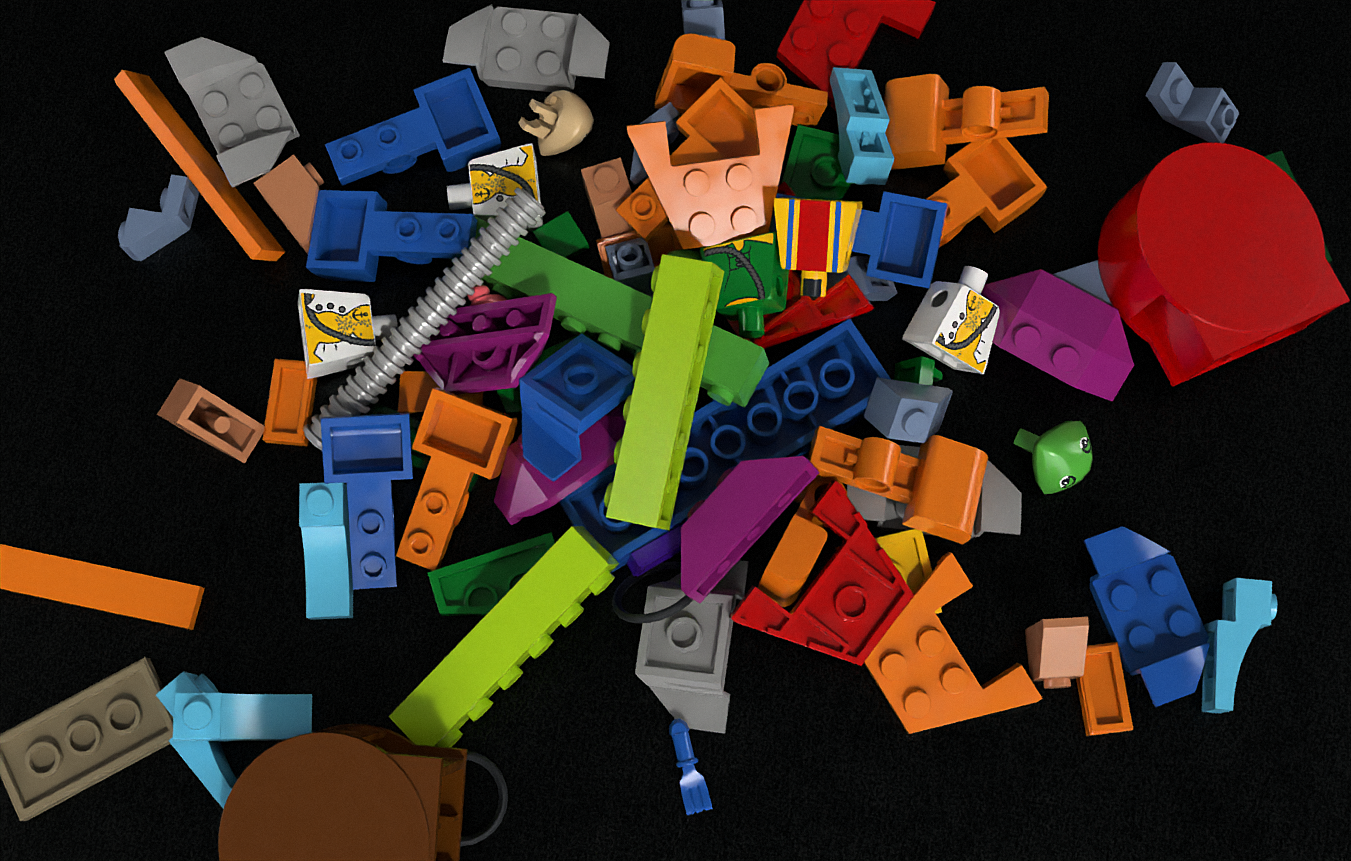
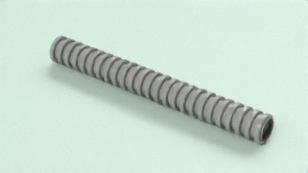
(430, 312)

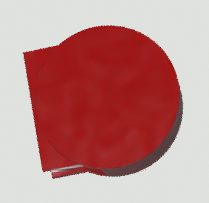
(1215, 258)

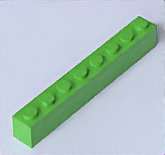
(615, 314)

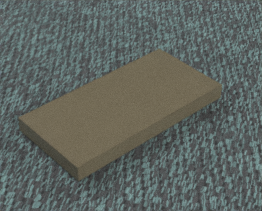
(84, 739)

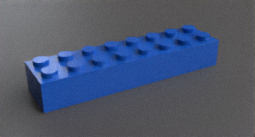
(811, 388)

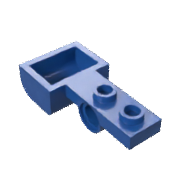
(448, 119)
(356, 229)
(898, 238)
(367, 456)

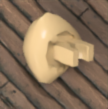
(561, 123)

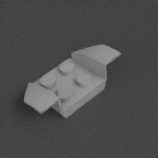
(527, 48)
(234, 105)
(996, 512)
(689, 652)

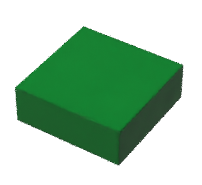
(562, 237)

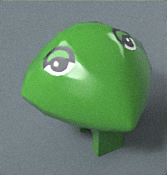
(1059, 455)

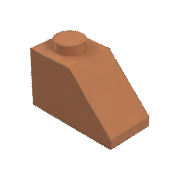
(606, 190)
(293, 196)
(211, 420)
(1057, 650)

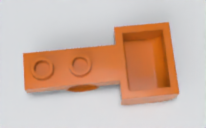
(702, 60)
(927, 120)
(715, 128)
(988, 182)
(461, 441)
(937, 486)
(797, 548)

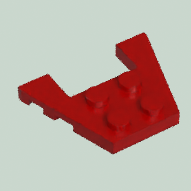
(839, 33)
(804, 313)
(847, 602)

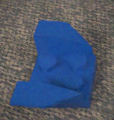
(566, 399)
(1148, 613)

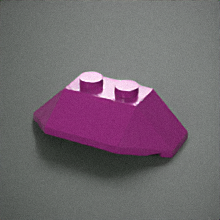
(1061, 331)
(489, 344)
(527, 491)
(736, 516)

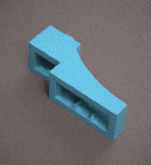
(861, 127)
(326, 550)
(1245, 609)
(240, 716)
(203, 757)

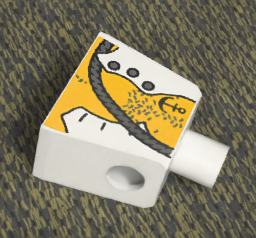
(494, 180)
(956, 322)
(338, 330)

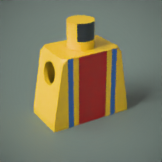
(815, 238)

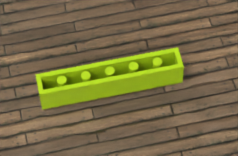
(664, 391)
(505, 639)

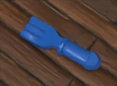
(692, 783)

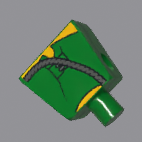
(751, 281)

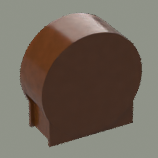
(347, 798)

